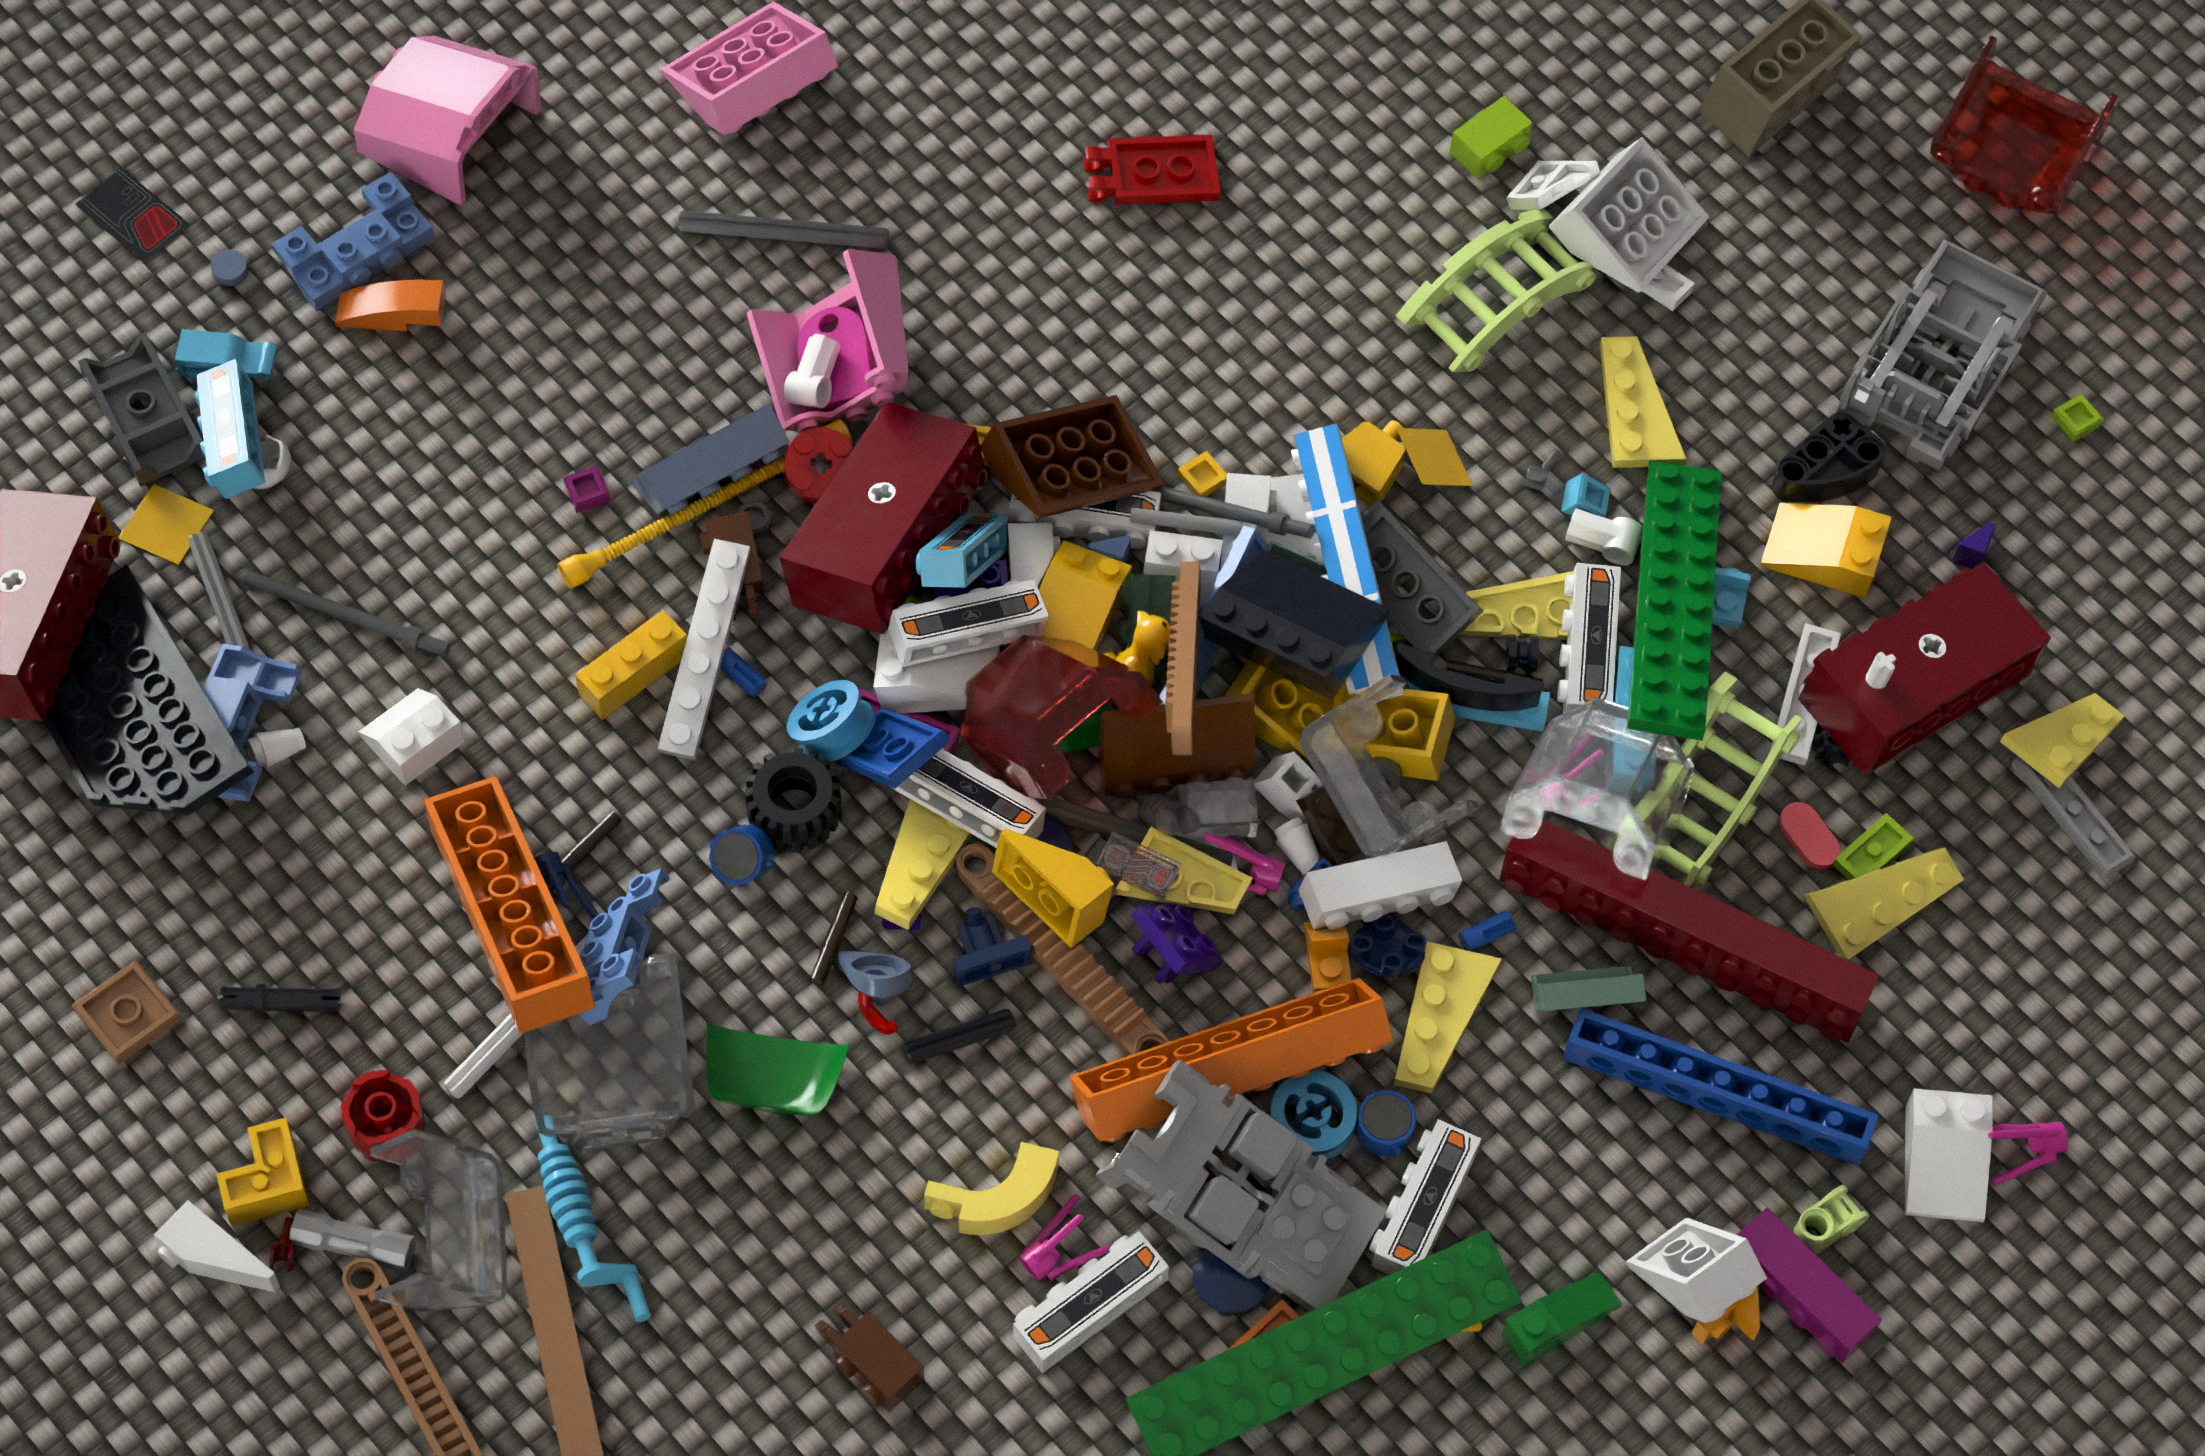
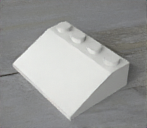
(1630, 217)

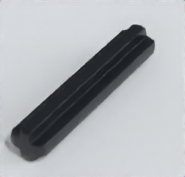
(959, 1036)

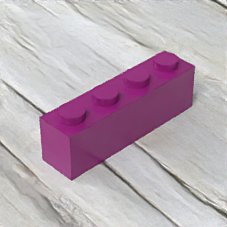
(1809, 1288)

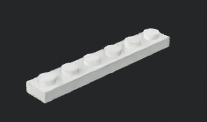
(704, 649)

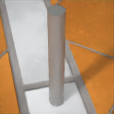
(1185, 521)

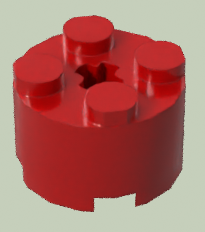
(806, 448)
(376, 1095)

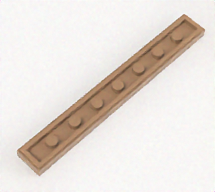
(553, 1323)

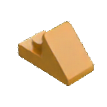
(1327, 956)
(1742, 1313)

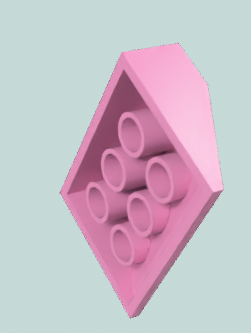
(751, 67)

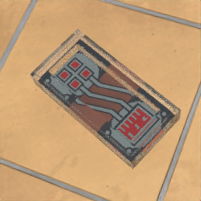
(1139, 865)

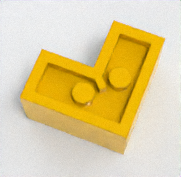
(270, 1184)

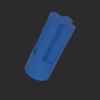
(742, 673)
(1486, 931)

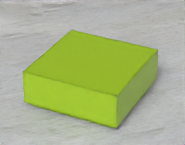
(2077, 417)

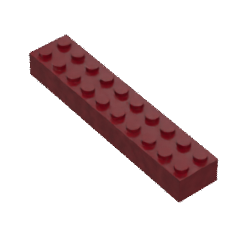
(1691, 931)

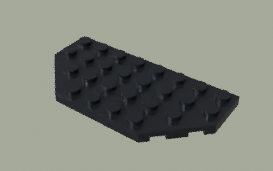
(137, 714)

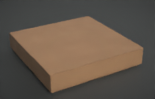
(127, 1012)

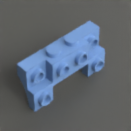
(358, 250)
(237, 688)
(619, 942)

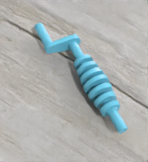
(572, 1209)

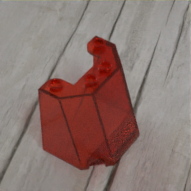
(2017, 137)
(1035, 699)

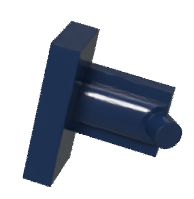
(986, 951)

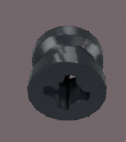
(1522, 653)

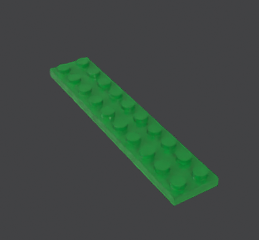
(1675, 601)
(1324, 1349)

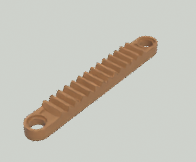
(1183, 658)
(1070, 967)
(409, 1365)

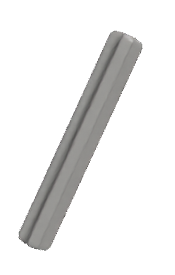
(217, 590)

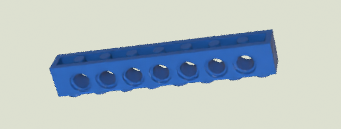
(1720, 1087)

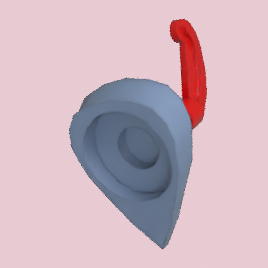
(877, 980)

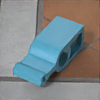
(206, 350)

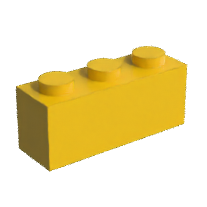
(631, 665)

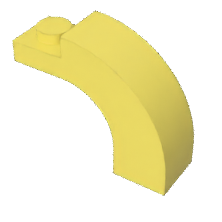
(1003, 1205)

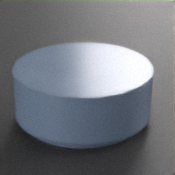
(229, 267)

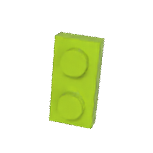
(1874, 848)

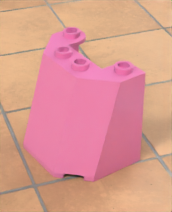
(436, 106)
(877, 301)

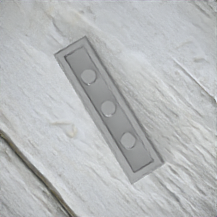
(2079, 821)

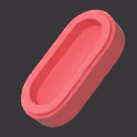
(1809, 836)

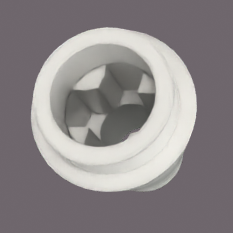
(274, 746)
(1298, 844)

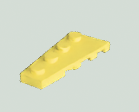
(1877, 902)
(1442, 1006)

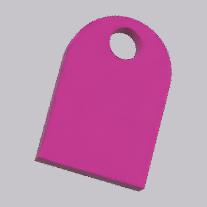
(853, 358)

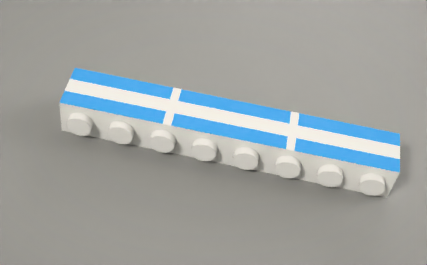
(1342, 540)

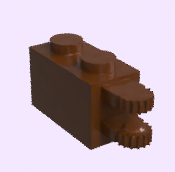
(737, 529)
(872, 1358)

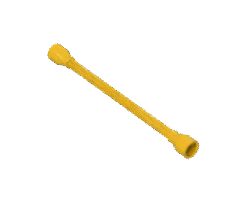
(581, 567)

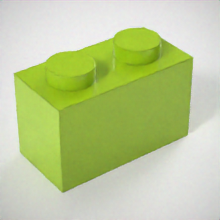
(1491, 137)

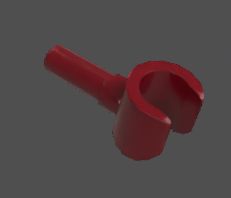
(283, 1249)

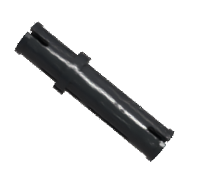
(279, 999)

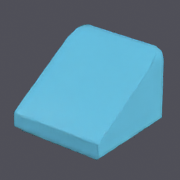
(1586, 495)

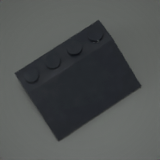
(1292, 622)

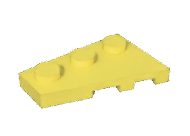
(2064, 738)
(1200, 882)

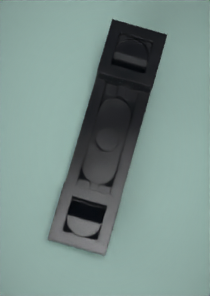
(1464, 690)

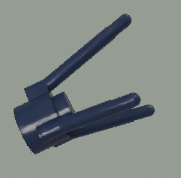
(555, 874)

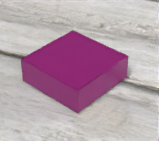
(586, 489)

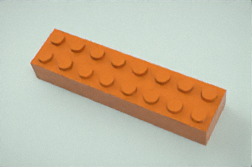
(509, 905)
(1240, 1053)

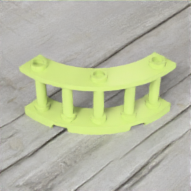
(1481, 255)
(1722, 701)

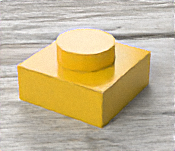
(1202, 475)

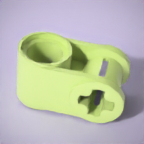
(1833, 1217)

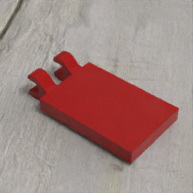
(1154, 170)

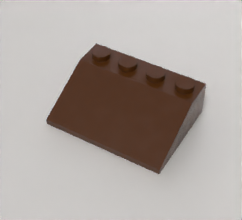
(1070, 457)
(1139, 755)

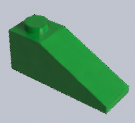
(1558, 1317)

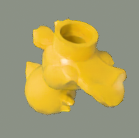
(1148, 645)

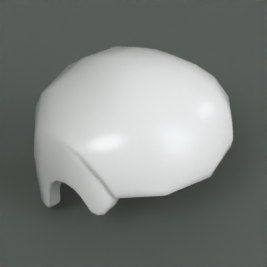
(275, 460)

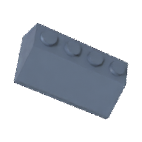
(712, 460)

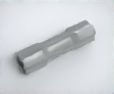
(323, 1233)

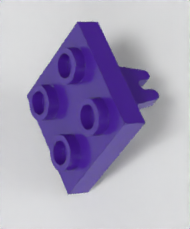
(1176, 939)

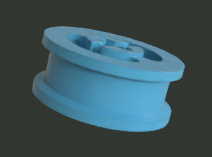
(831, 720)
(1309, 1096)

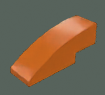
(392, 305)

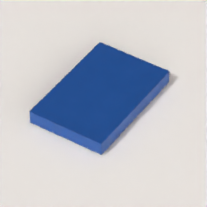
(894, 748)

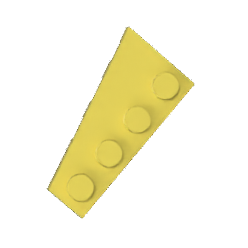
(1635, 410)
(1521, 609)
(918, 864)

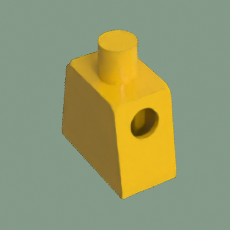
(1374, 459)

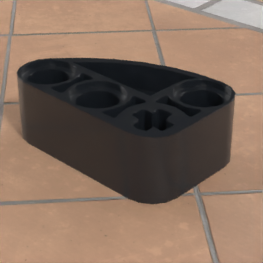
(1839, 471)

